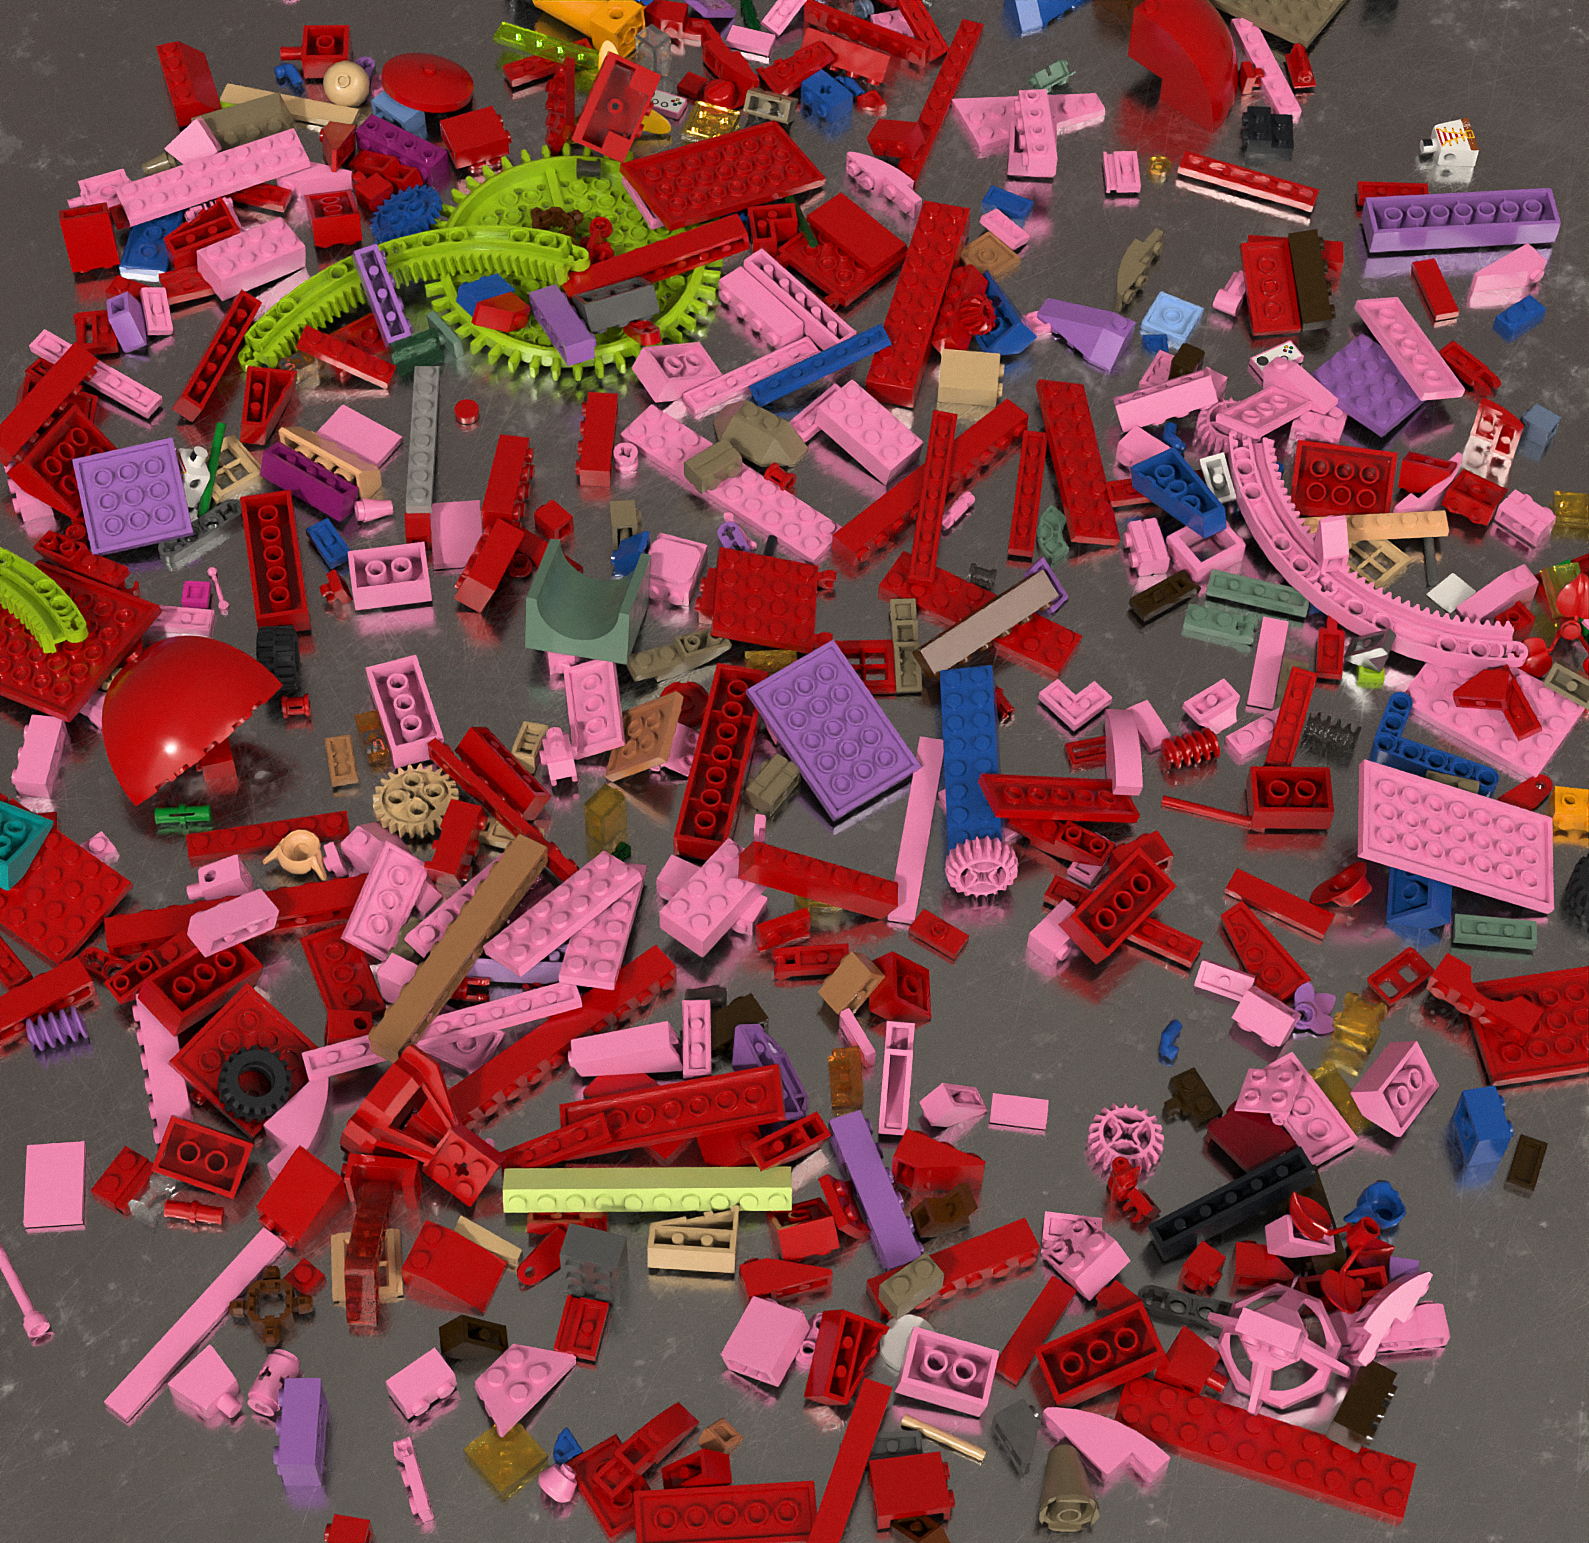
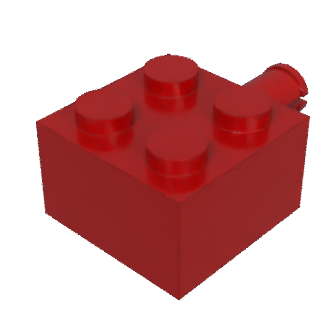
(320, 48)

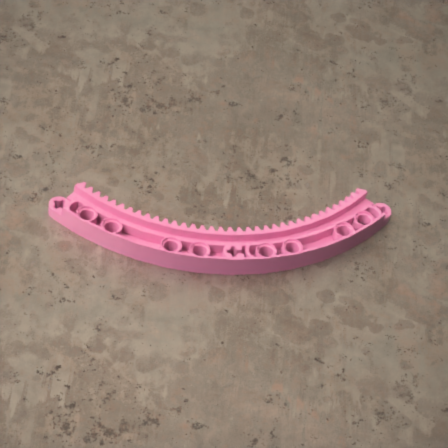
(1340, 592)

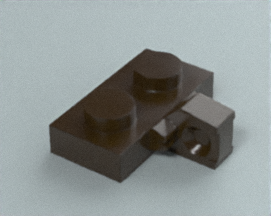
(1192, 1098)

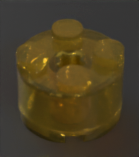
(1358, 1023)

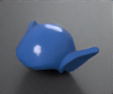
(1379, 1203)

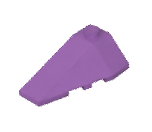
(1095, 332)

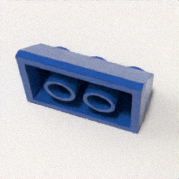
(1417, 900)

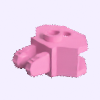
(558, 755)

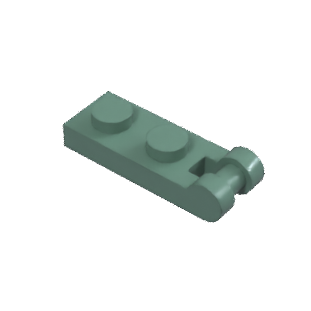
(1220, 624)

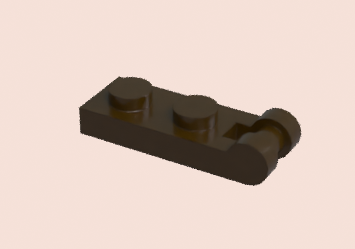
(1164, 595)

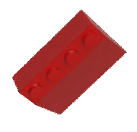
(48, 467)
(1341, 480)

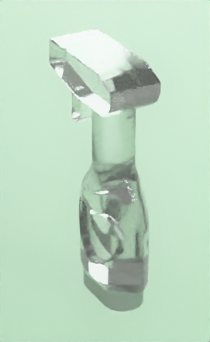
(158, 1185)

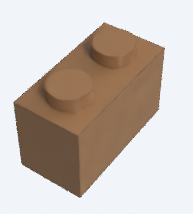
(851, 983)

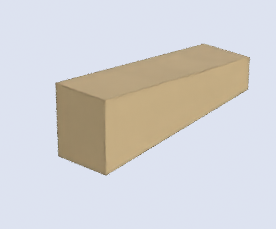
(489, 1241)

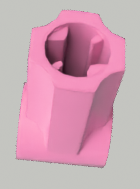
(1231, 297)

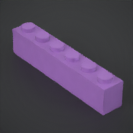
(874, 1191)

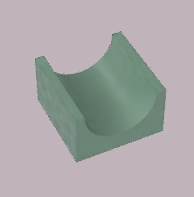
(585, 614)

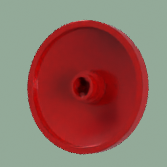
(427, 82)

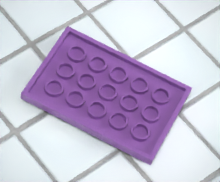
(833, 730)

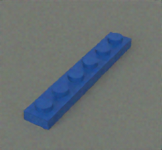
(820, 365)

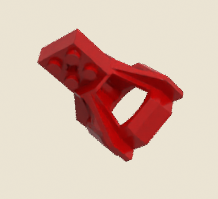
(430, 1136)

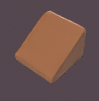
(720, 1437)

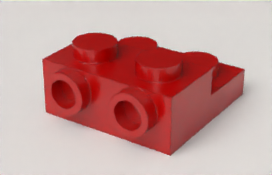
(1474, 497)

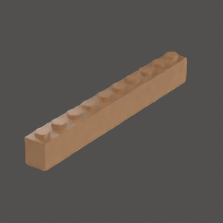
(459, 948)

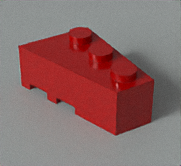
(264, 402)
(840, 1355)

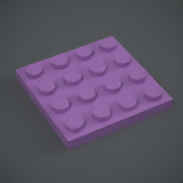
(1368, 385)
(133, 497)

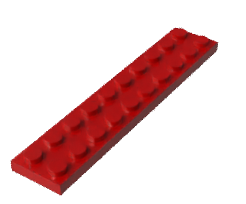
(1266, 1448)

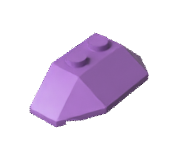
(757, 1049)

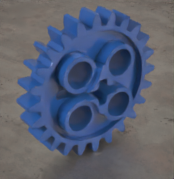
(406, 213)

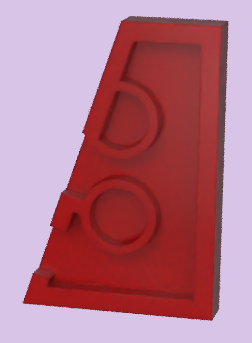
(787, 74)

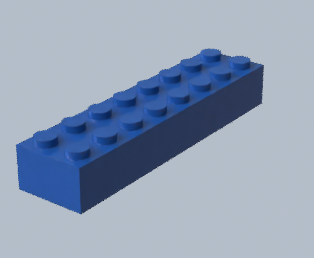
(969, 750)

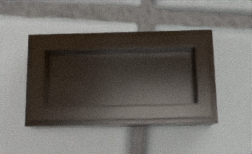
(1526, 1164)

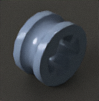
(863, 8)

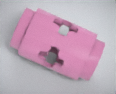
(264, 1393)

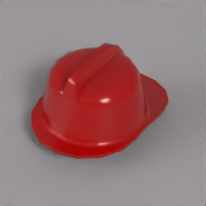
(722, 94)
(1345, 887)

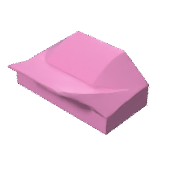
(1214, 706)

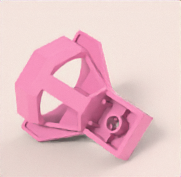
(1276, 1339)

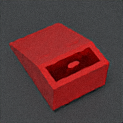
(934, 1165)

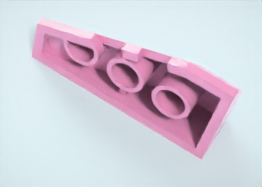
(360, 851)

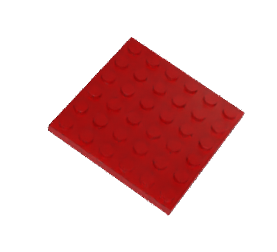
(68, 678)

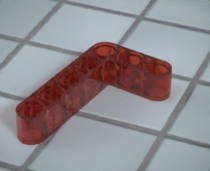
(365, 1253)

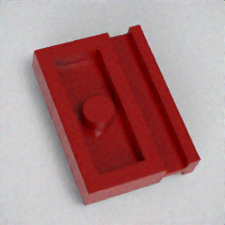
(185, 285)
(783, 930)
(124, 1179)
(581, 1327)

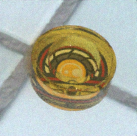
(1159, 166)

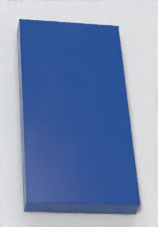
(145, 245)

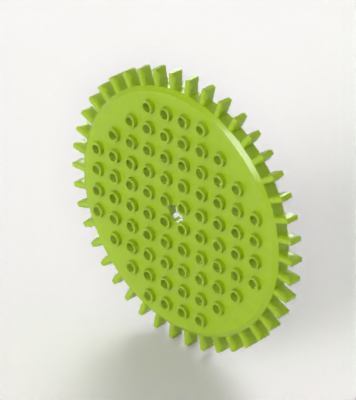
(549, 174)

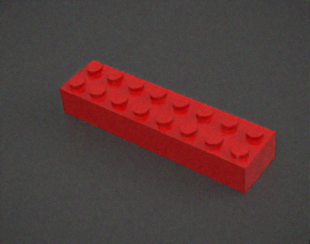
(719, 764)

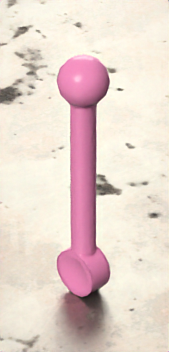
(730, 517)
(223, 605)

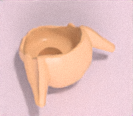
(299, 854)

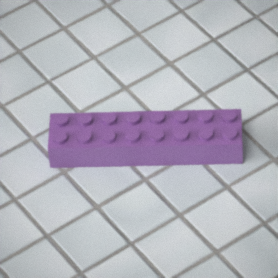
(1460, 219)

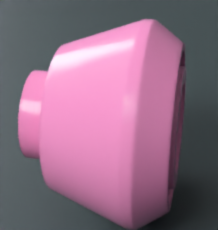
(558, 1482)

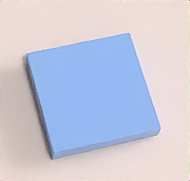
(1172, 317)

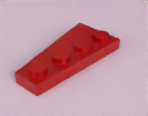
(1262, 954)

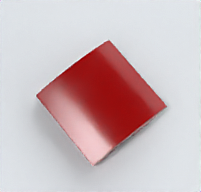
(1497, 427)

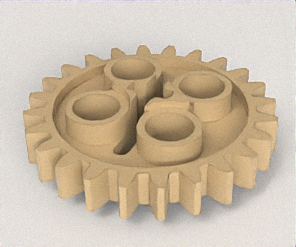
(414, 800)

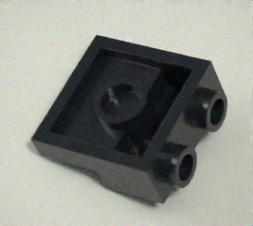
(1267, 132)

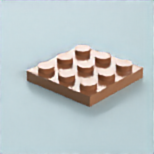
(648, 736)

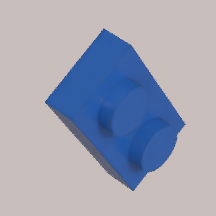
(1520, 315)
(328, 543)

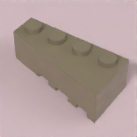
(249, 121)

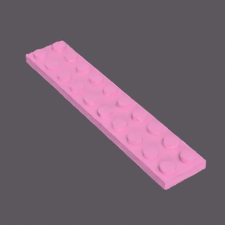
(746, 496)

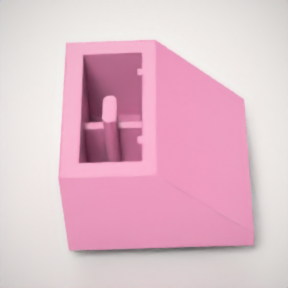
(1086, 1257)

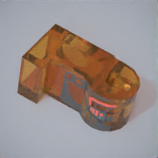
(303, 363)
(372, 736)

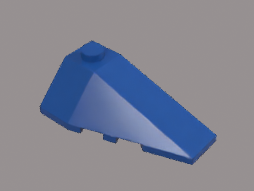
(1035, 14)
(1011, 329)

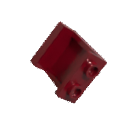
(1249, 1137)

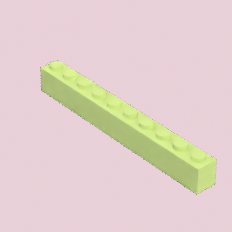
(646, 1189)

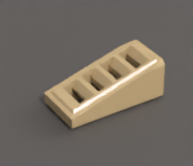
(529, 744)

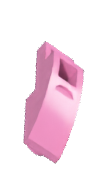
(882, 177)
(1390, 1305)

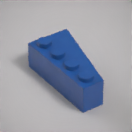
(1179, 491)

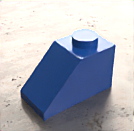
(628, 553)

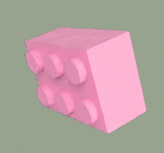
(389, 576)
(947, 1371)

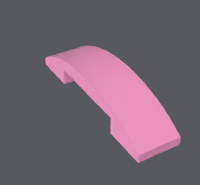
(1432, 497)

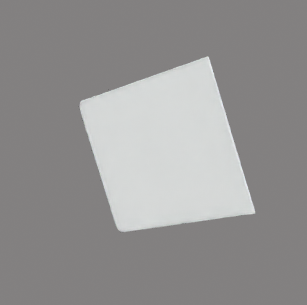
(1451, 593)

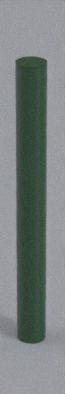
(802, 223)

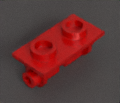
(1300, 67)
(1122, 1179)

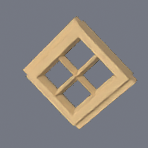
(243, 457)
(1389, 550)
(393, 1265)

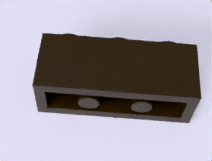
(724, 1021)
(1363, 1406)

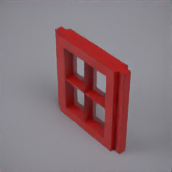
(873, 647)

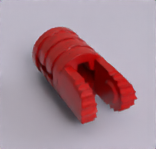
(462, 990)

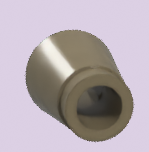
(159, 164)

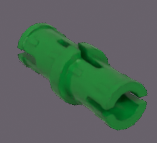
(202, 813)

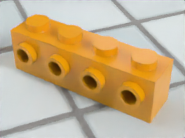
(1569, 808)

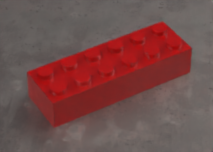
(275, 560)

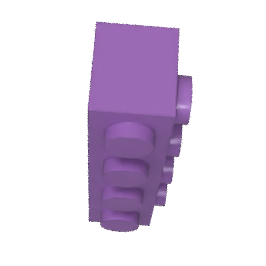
(381, 294)
(562, 325)

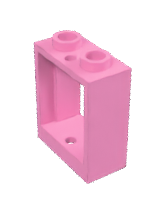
(1198, 571)

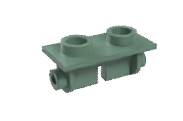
(1058, 76)

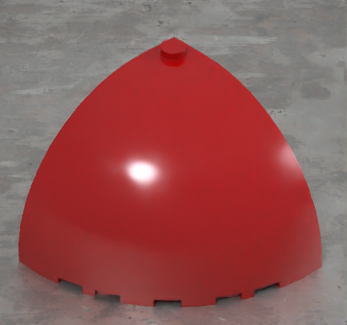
(1191, 53)
(176, 707)

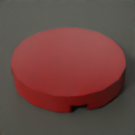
(693, 703)

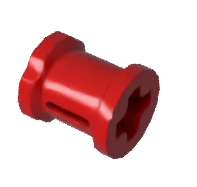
(780, 477)
(296, 705)

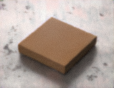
(989, 254)

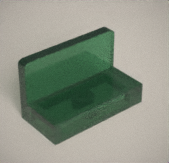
(416, 350)

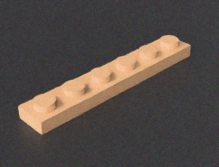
(1391, 525)

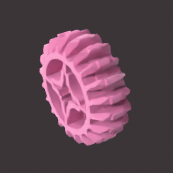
(1215, 434)
(981, 866)
(1126, 1124)

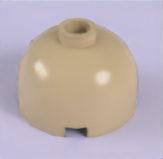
(346, 84)

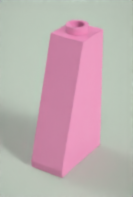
(628, 1051)

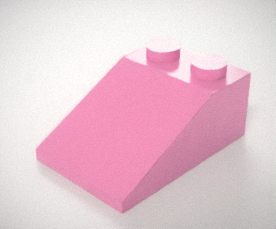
(674, 369)

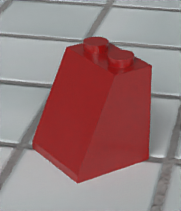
(302, 1199)

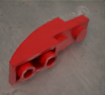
(726, 64)
(77, 558)
(1064, 841)
(131, 978)
(643, 1449)

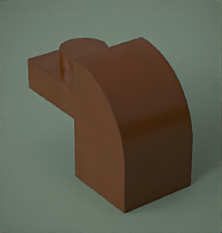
(944, 1215)

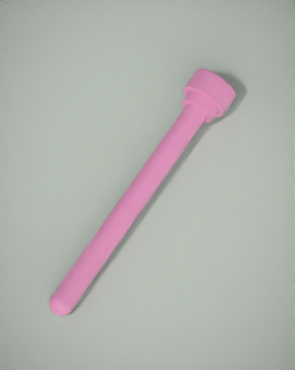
(34, 1321)

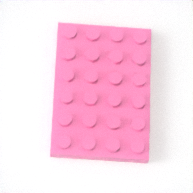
(1489, 729)

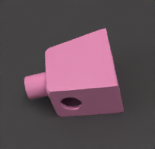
(194, 143)
(221, 880)
(207, 1385)

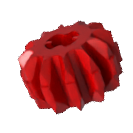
(977, 314)

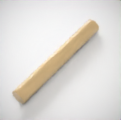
(944, 1437)

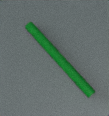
(212, 468)

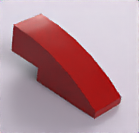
(387, 167)

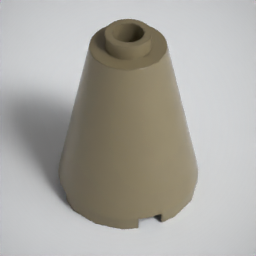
(1066, 1492)

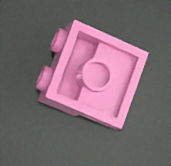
(1319, 427)

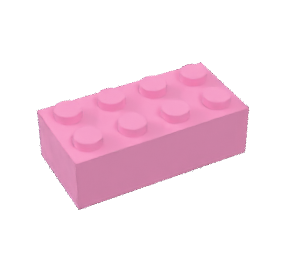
(251, 258)
(868, 432)
(404, 709)
(710, 901)

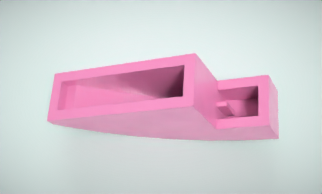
(1123, 752)
(896, 1078)
(300, 1122)
(1105, 1443)

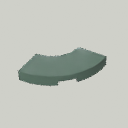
(1049, 535)

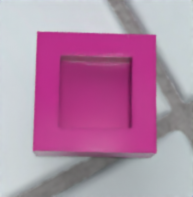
(196, 594)

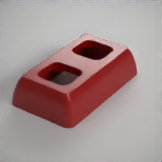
(1389, 971)

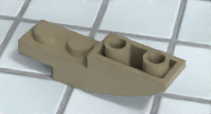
(1134, 266)
(677, 658)

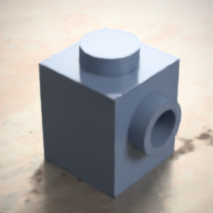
(1539, 424)

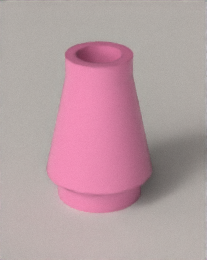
(372, 509)

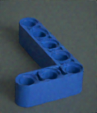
(1422, 756)

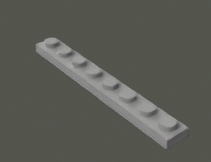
(422, 439)

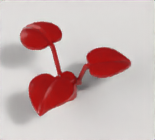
(1572, 603)
(1361, 1238)

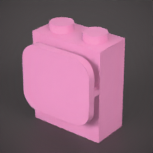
(676, 568)

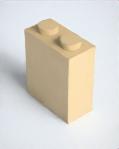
(970, 377)

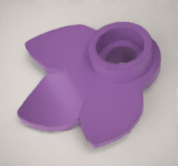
(1315, 1009)

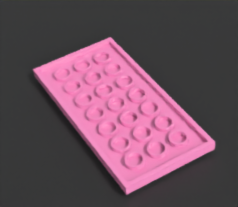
(1455, 837)

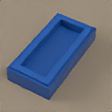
(1008, 203)

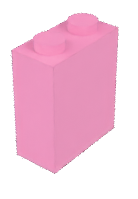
(765, 1340)

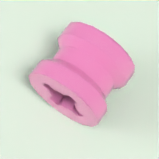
(623, 463)

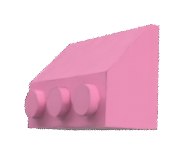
(1395, 1087)

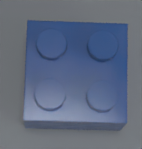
(1482, 1125)

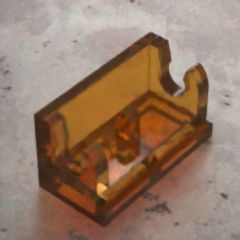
(846, 1078)

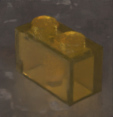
(605, 814)

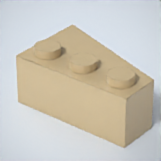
(695, 1243)

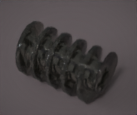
(1331, 733)

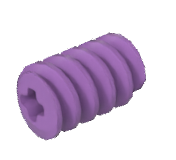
(56, 1028)

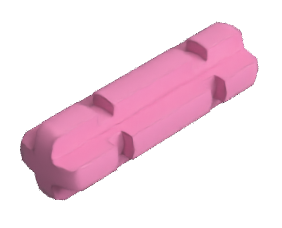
(957, 509)

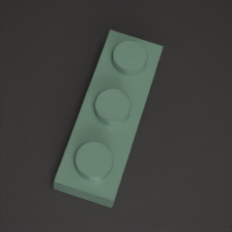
(1495, 931)

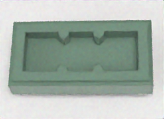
(446, 335)

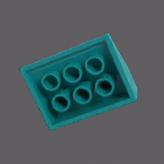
(20, 840)

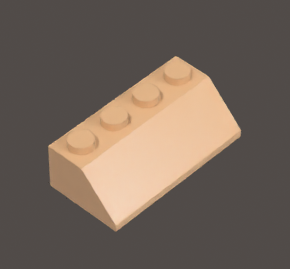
(334, 459)

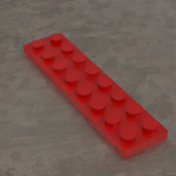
(1077, 462)
(951, 599)
(684, 1109)

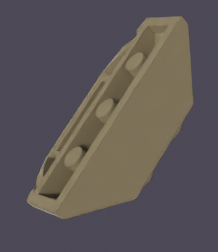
(759, 435)

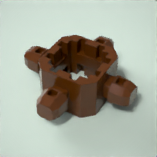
(557, 217)
(271, 1326)

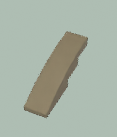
(905, 640)

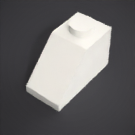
(1218, 477)

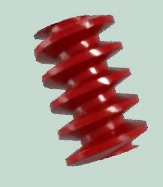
(1189, 747)

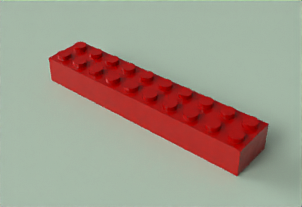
(916, 303)

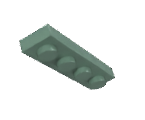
(1257, 593)

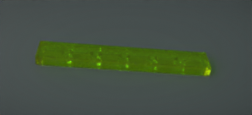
(546, 46)

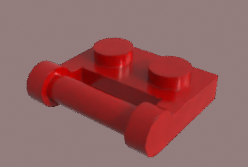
(103, 335)
(843, 1206)

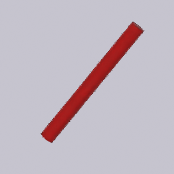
(1206, 811)

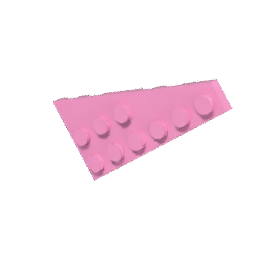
(989, 118)

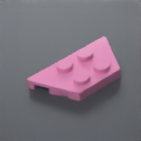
(519, 1382)

